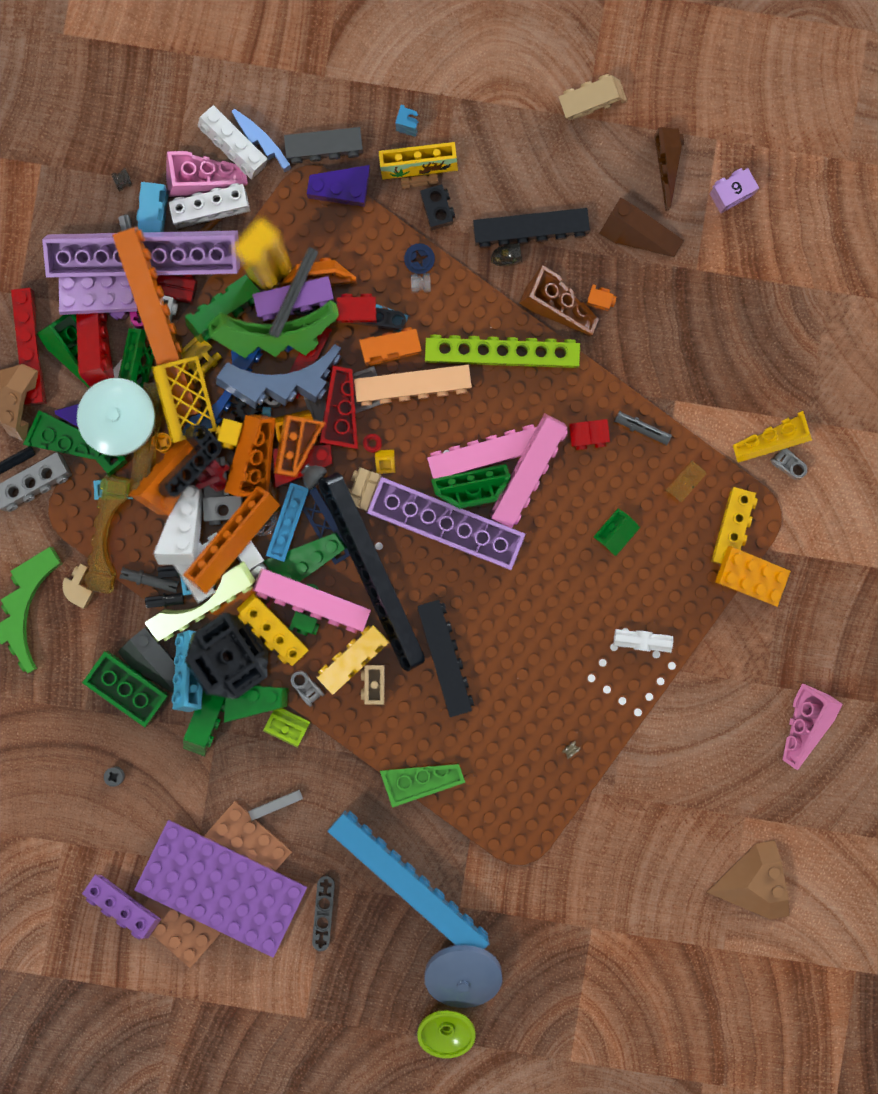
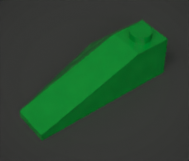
(61, 341)

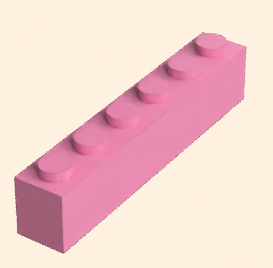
(480, 454)
(528, 471)
(311, 600)

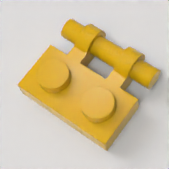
(196, 348)

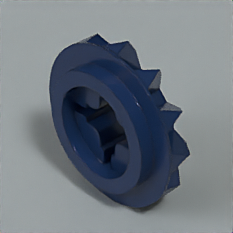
(423, 250)

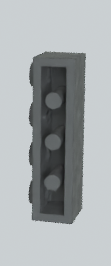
(323, 145)

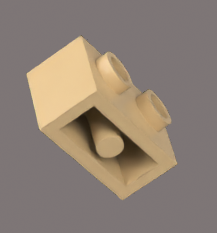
(374, 684)

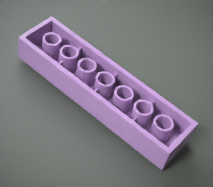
(446, 523)

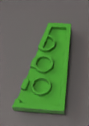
(417, 782)

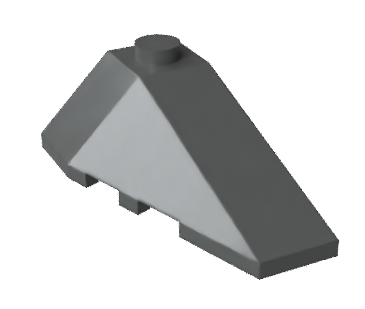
(149, 658)

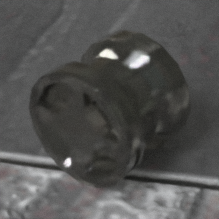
(122, 179)

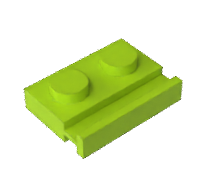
(286, 726)

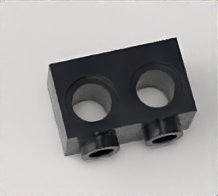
(433, 208)

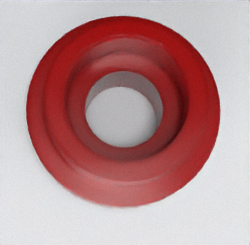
(377, 447)

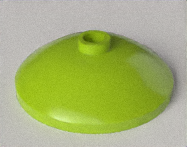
(446, 1034)

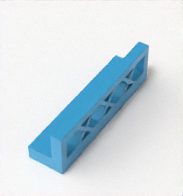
(287, 522)

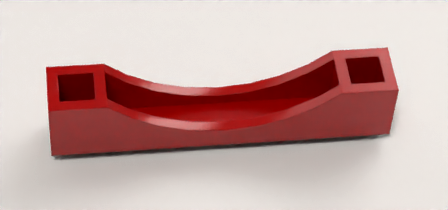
(25, 327)

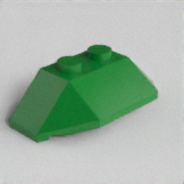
(472, 487)

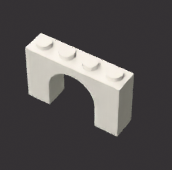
(249, 555)

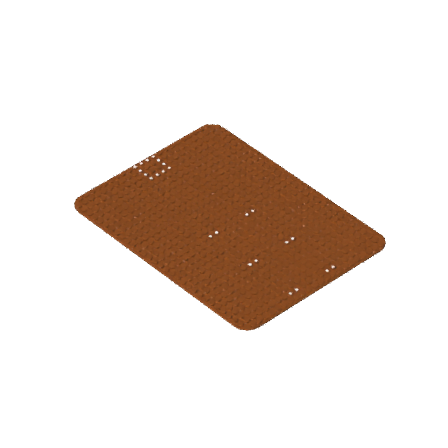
(526, 636)

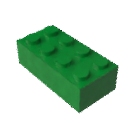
(125, 689)

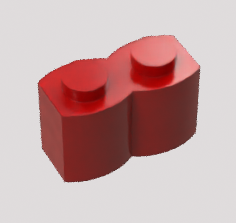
(589, 433)

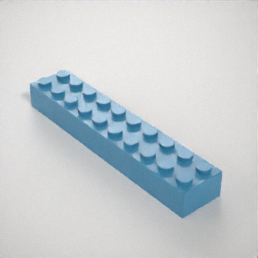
(406, 882)

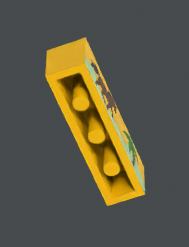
(418, 160)

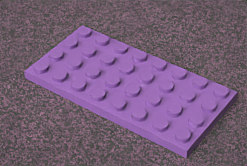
(220, 888)

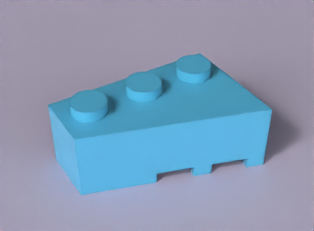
(152, 207)

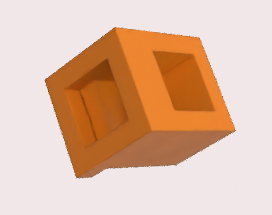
(601, 298)

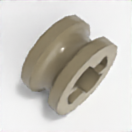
(571, 749)

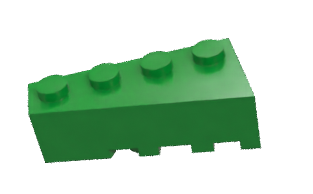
(232, 303)

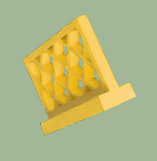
(167, 400)

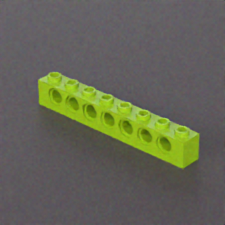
(570, 360)

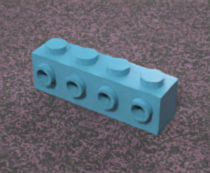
(187, 691)

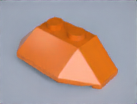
(326, 267)

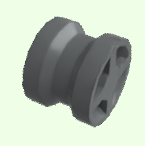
(117, 774)

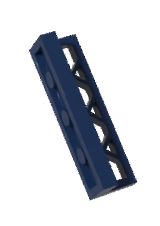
(328, 517)

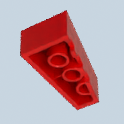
(93, 348)

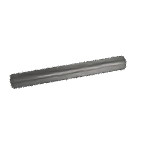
(293, 292)

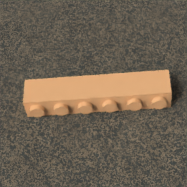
(412, 384)

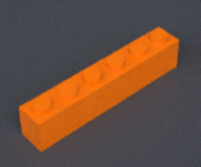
(231, 539)

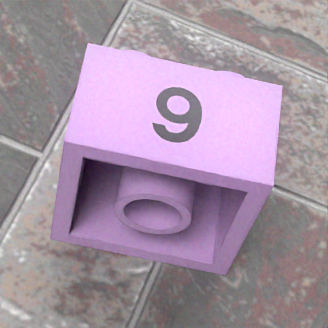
(733, 190)

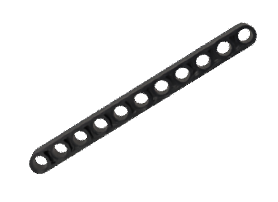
(371, 571)

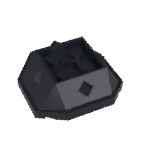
(245, 653)

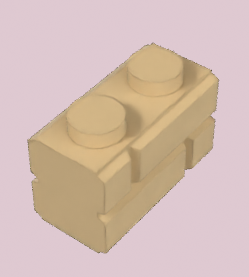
(364, 487)

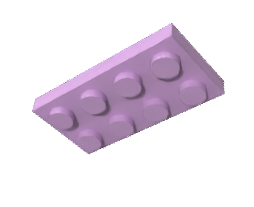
(95, 295)

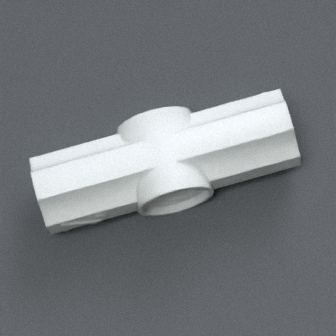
(643, 640)

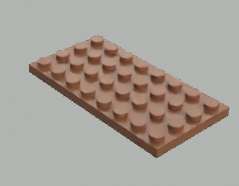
(236, 831)

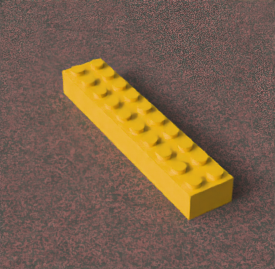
(263, 256)

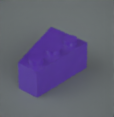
(340, 186)

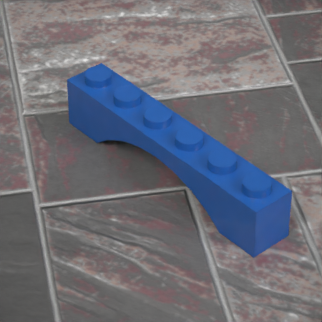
(224, 402)

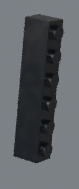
(531, 227)
(445, 659)

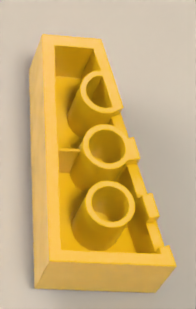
(353, 659)

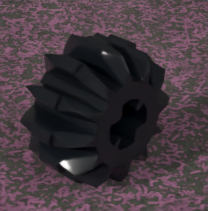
(241, 414)

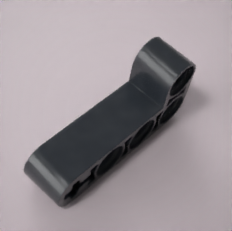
(188, 465)

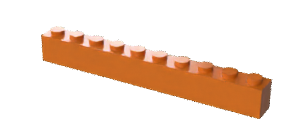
(154, 312)

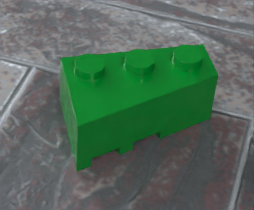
(256, 701)
(203, 723)

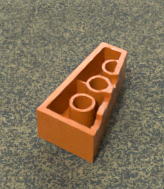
(148, 491)

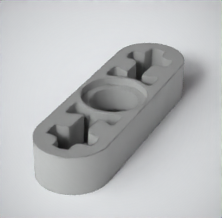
(275, 804)

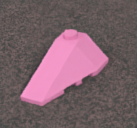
(811, 720)

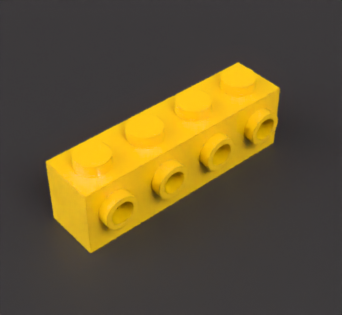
(734, 522)
(272, 629)

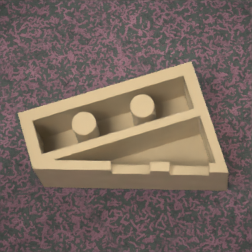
(592, 97)

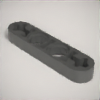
(326, 913)

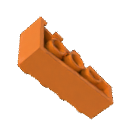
(252, 456)

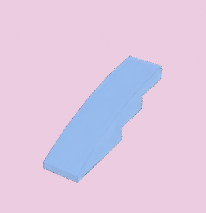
(258, 136)

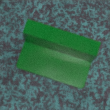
(617, 531)

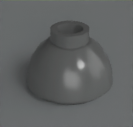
(313, 475)

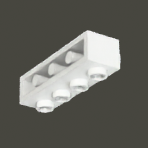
(232, 142)
(209, 206)

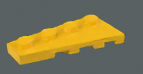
(774, 439)

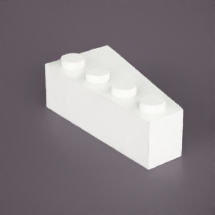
(182, 530)

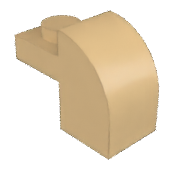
(74, 590)

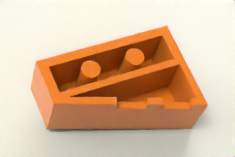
(390, 346)
(295, 443)

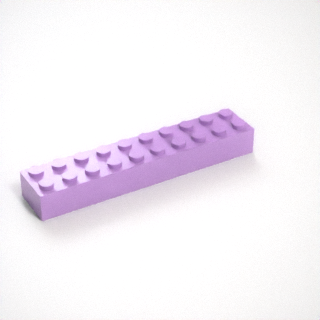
(170, 253)

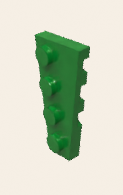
(56, 435)
(307, 558)

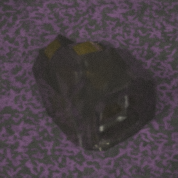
(507, 255)

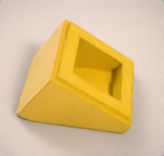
(385, 461)

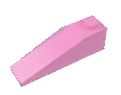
(195, 174)

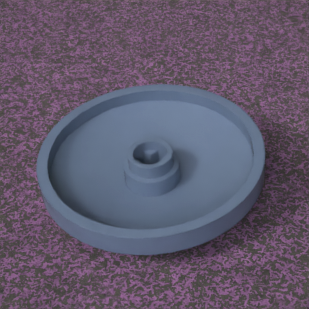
(463, 976)

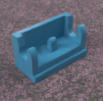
(406, 124)

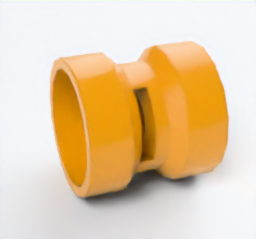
(162, 445)

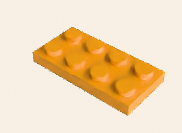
(752, 576)

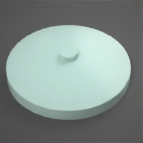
(116, 417)

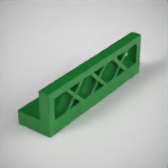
(133, 351)

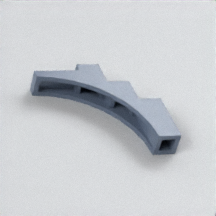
(283, 387)

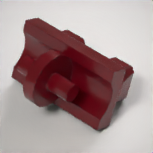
(213, 476)

